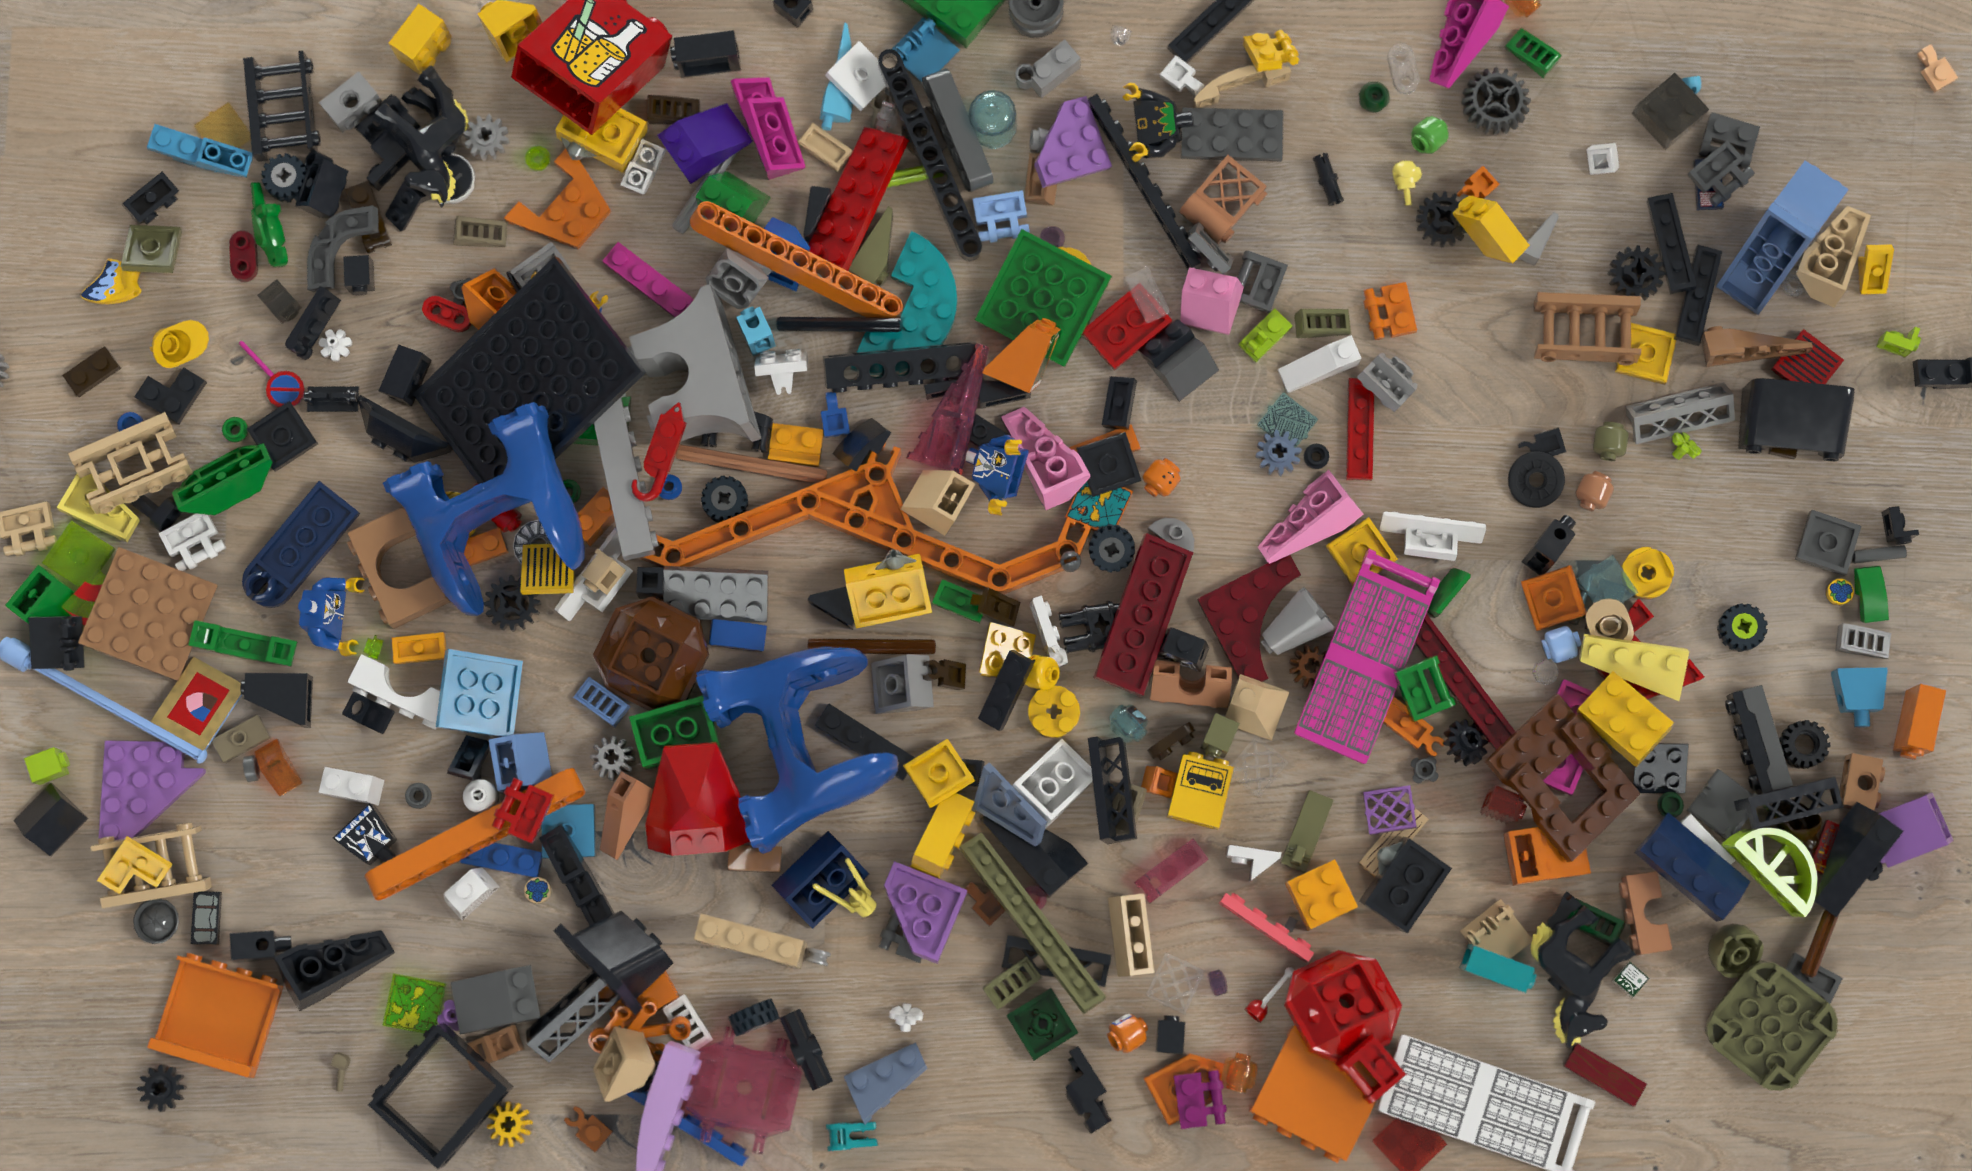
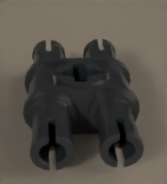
(1089, 617)

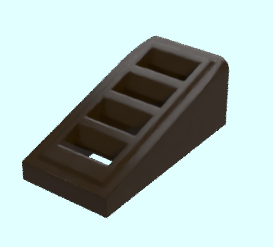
(662, 100)

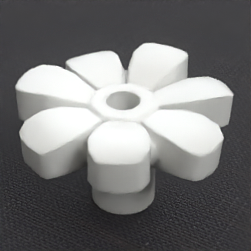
(335, 345)
(906, 1016)

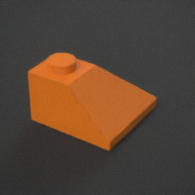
(486, 296)

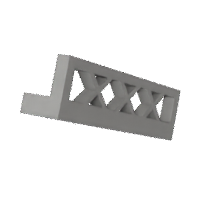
(1678, 405)

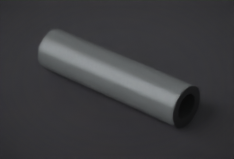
(1879, 554)

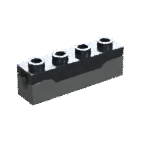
(1758, 740)

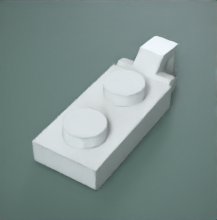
(1048, 633)

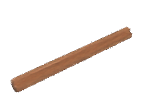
(751, 464)

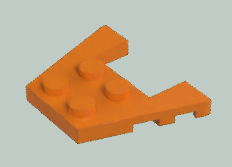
(572, 214)

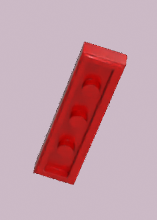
(1359, 432)

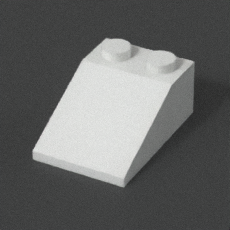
(1055, 781)

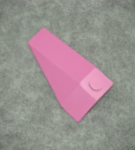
(1050, 464)
(1318, 515)

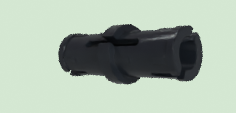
(1328, 179)

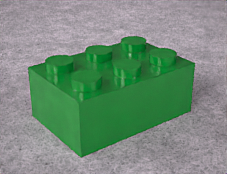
(669, 726)

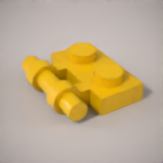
(1265, 51)

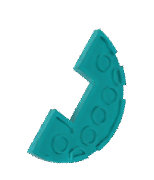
(929, 308)

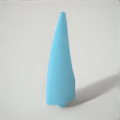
(835, 104)

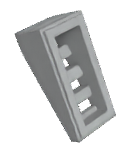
(1539, 240)
(1843, 637)

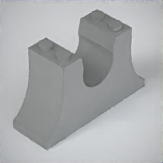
(701, 343)

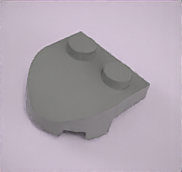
(1388, 380)

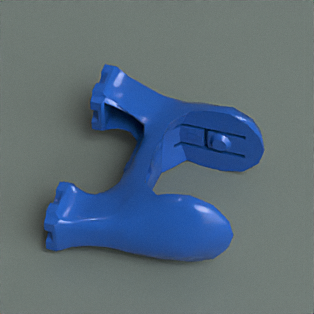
(445, 523)
(776, 694)

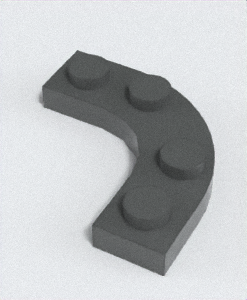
(326, 245)

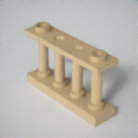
(168, 885)

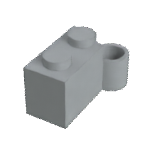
(1050, 69)

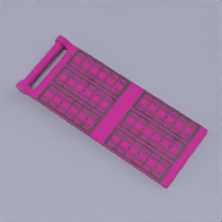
(1361, 660)

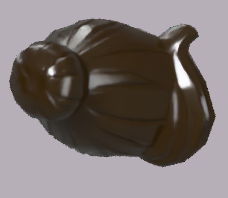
(1803, 828)

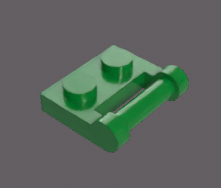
(1417, 692)

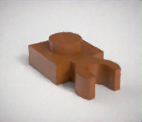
(592, 1131)

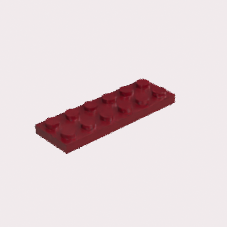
(1143, 615)

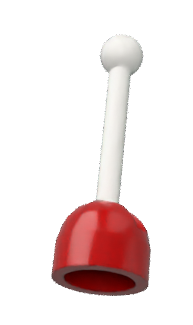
(1258, 1008)

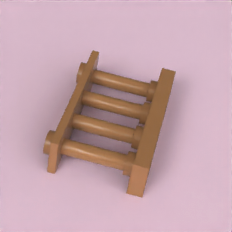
(1599, 307)

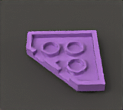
(1072, 146)
(924, 909)

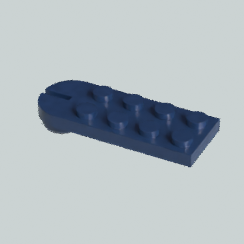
(298, 547)

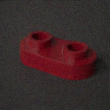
(243, 255)

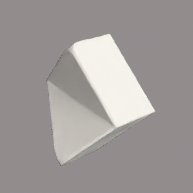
(1602, 158)

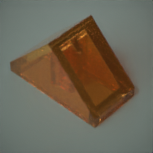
(277, 767)

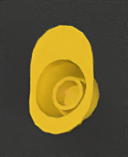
(179, 343)

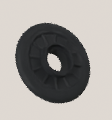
(1536, 496)

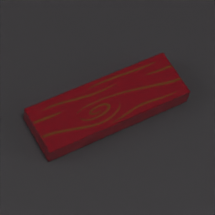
(1605, 1075)

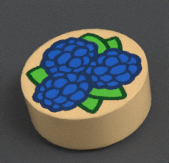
(537, 890)

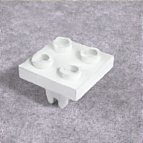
(781, 367)

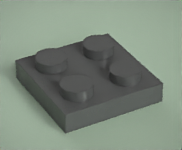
(1828, 542)

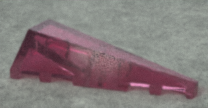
(948, 435)

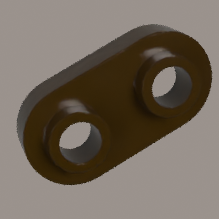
(1163, 747)

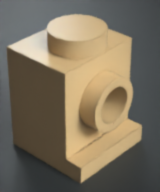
(602, 573)

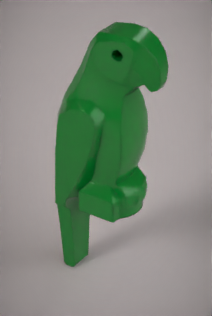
(268, 228)

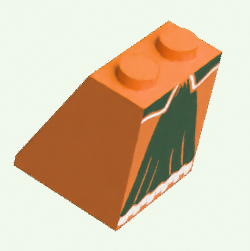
(1026, 357)

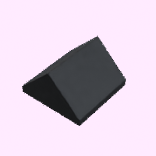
(50, 820)

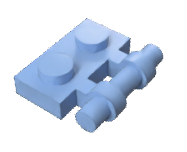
(998, 209)

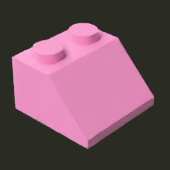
(1210, 300)

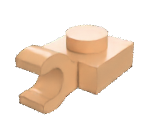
(1937, 72)

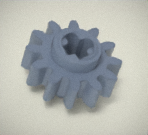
(1272, 460)

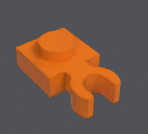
(1479, 184)

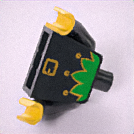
(1156, 122)

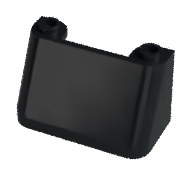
(1795, 417)

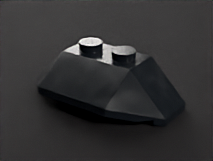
(399, 434)

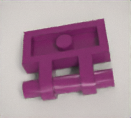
(1191, 1099)

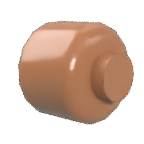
(1594, 491)

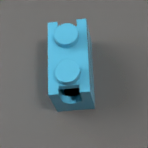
(755, 330)

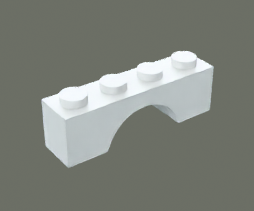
(373, 678)

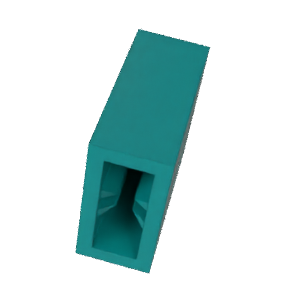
(1498, 968)

